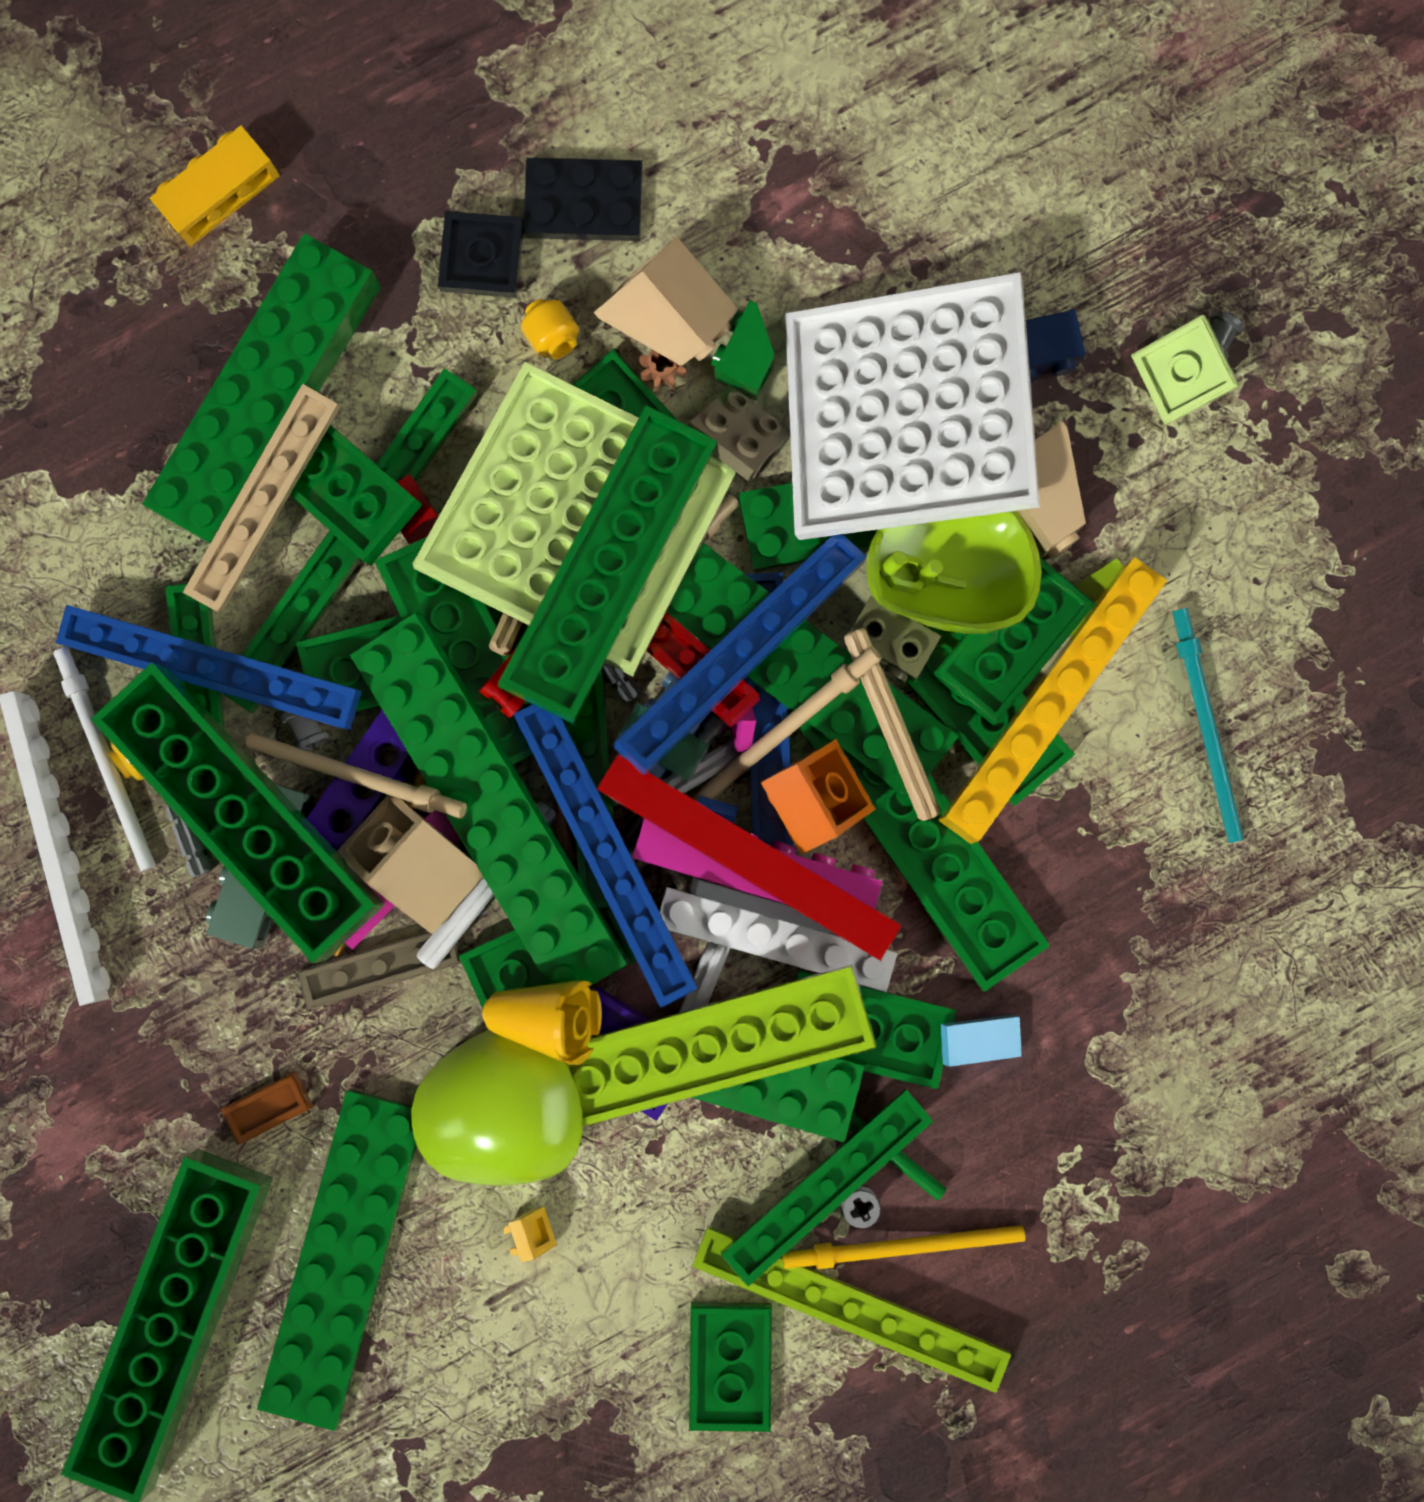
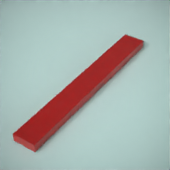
(750, 858)

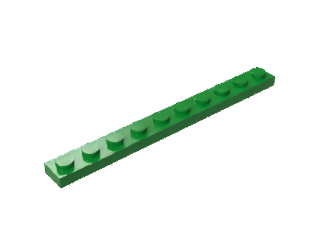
(333, 560)

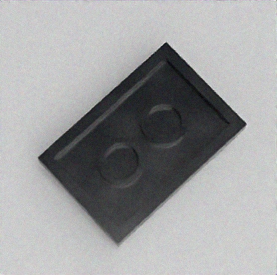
(583, 199)

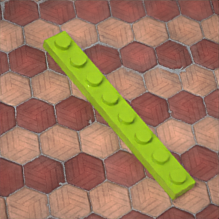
(865, 1315)

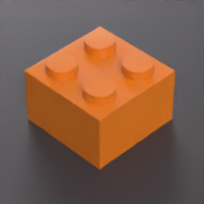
(818, 796)

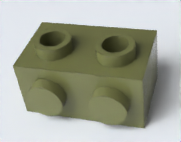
(899, 640)

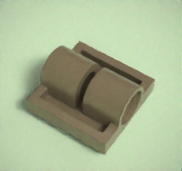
(743, 430)

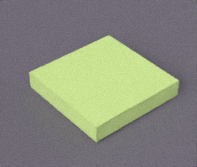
(1185, 370)

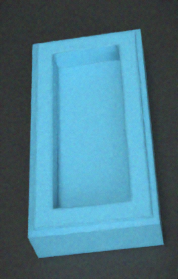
(981, 1040)

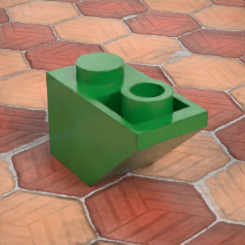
(748, 355)

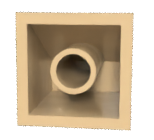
(670, 306)
(1061, 506)
(411, 863)

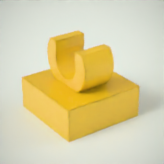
(531, 1234)

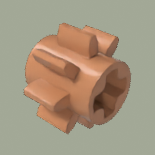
(664, 378)

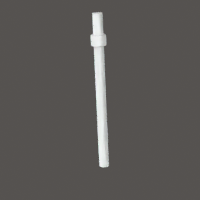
(76, 688)

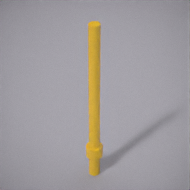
(825, 1255)

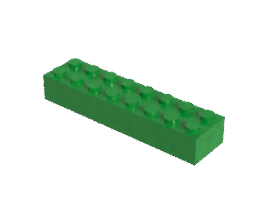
(286, 345)
(237, 812)
(167, 1326)

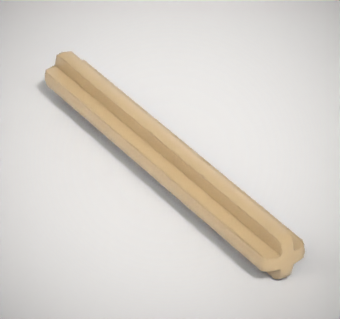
(894, 730)

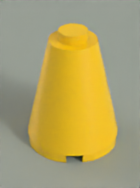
(548, 1018)

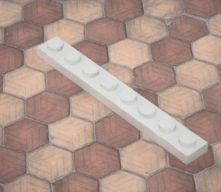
(58, 861)

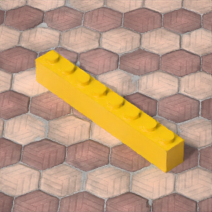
(1052, 701)

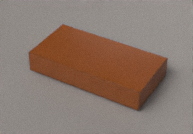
(267, 1108)

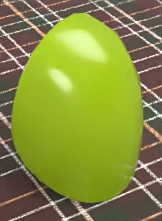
(957, 572)
(497, 1114)

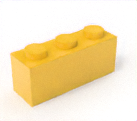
(214, 185)

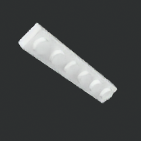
(771, 938)

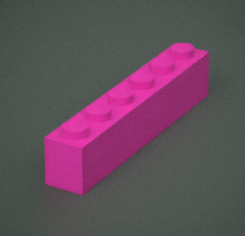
(667, 851)

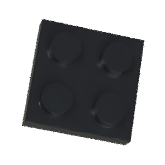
(481, 254)

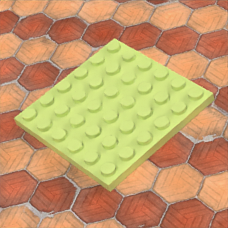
(530, 496)

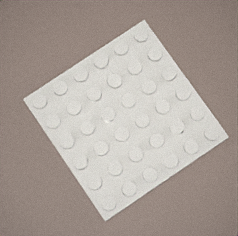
(911, 408)

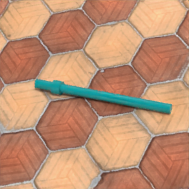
(1189, 650)

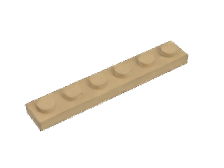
(261, 499)

